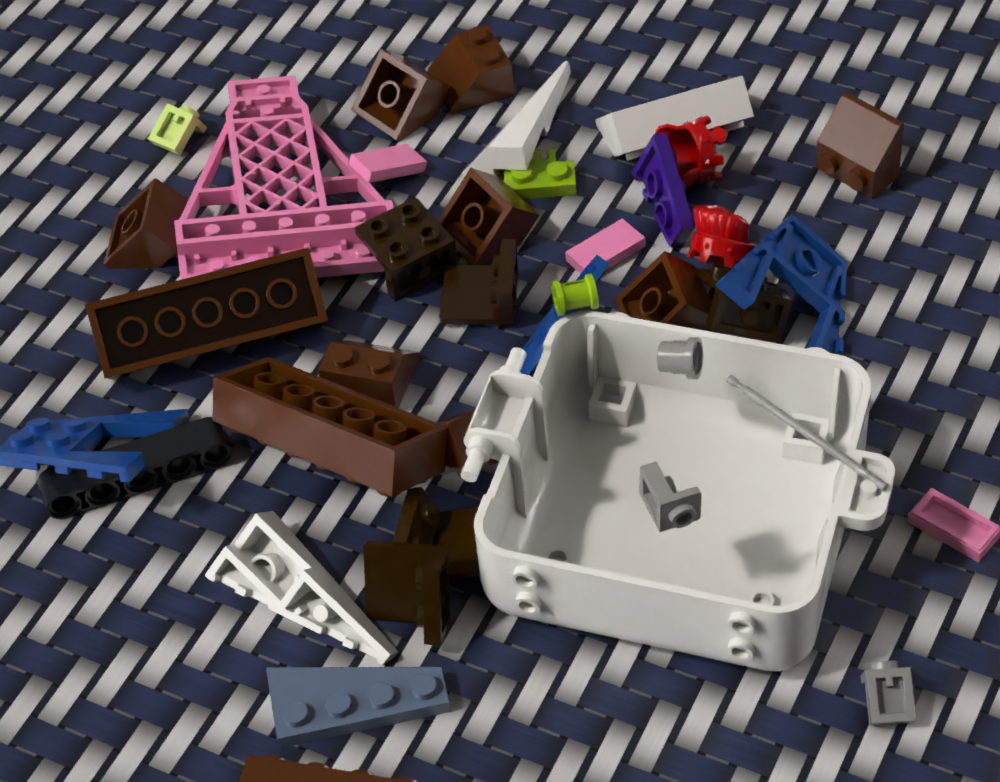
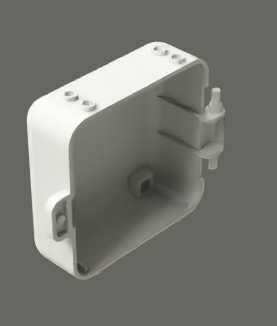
(565, 516)

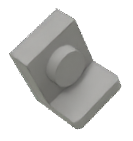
(666, 505)
(889, 693)

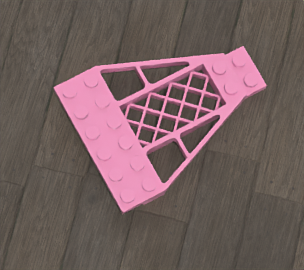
(261, 115)

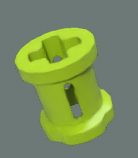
(575, 294)

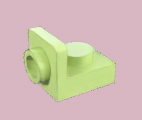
(175, 128)

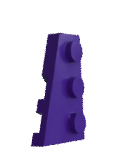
(665, 189)

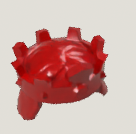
(696, 149)
(719, 236)

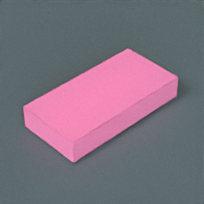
(387, 163)
(611, 244)
(954, 524)

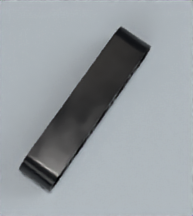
(167, 459)

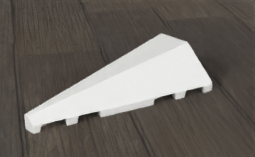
(518, 139)
(284, 575)

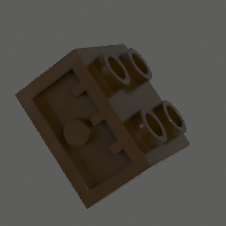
(408, 246)
(482, 291)
(760, 321)
(425, 524)
(408, 585)

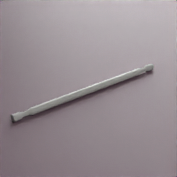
(808, 433)

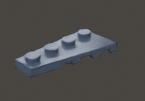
(345, 700)

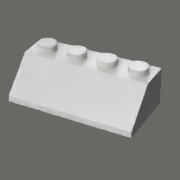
(632, 128)

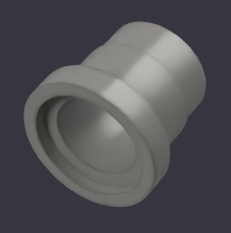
(681, 357)

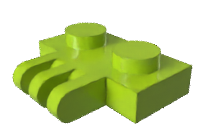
(543, 177)

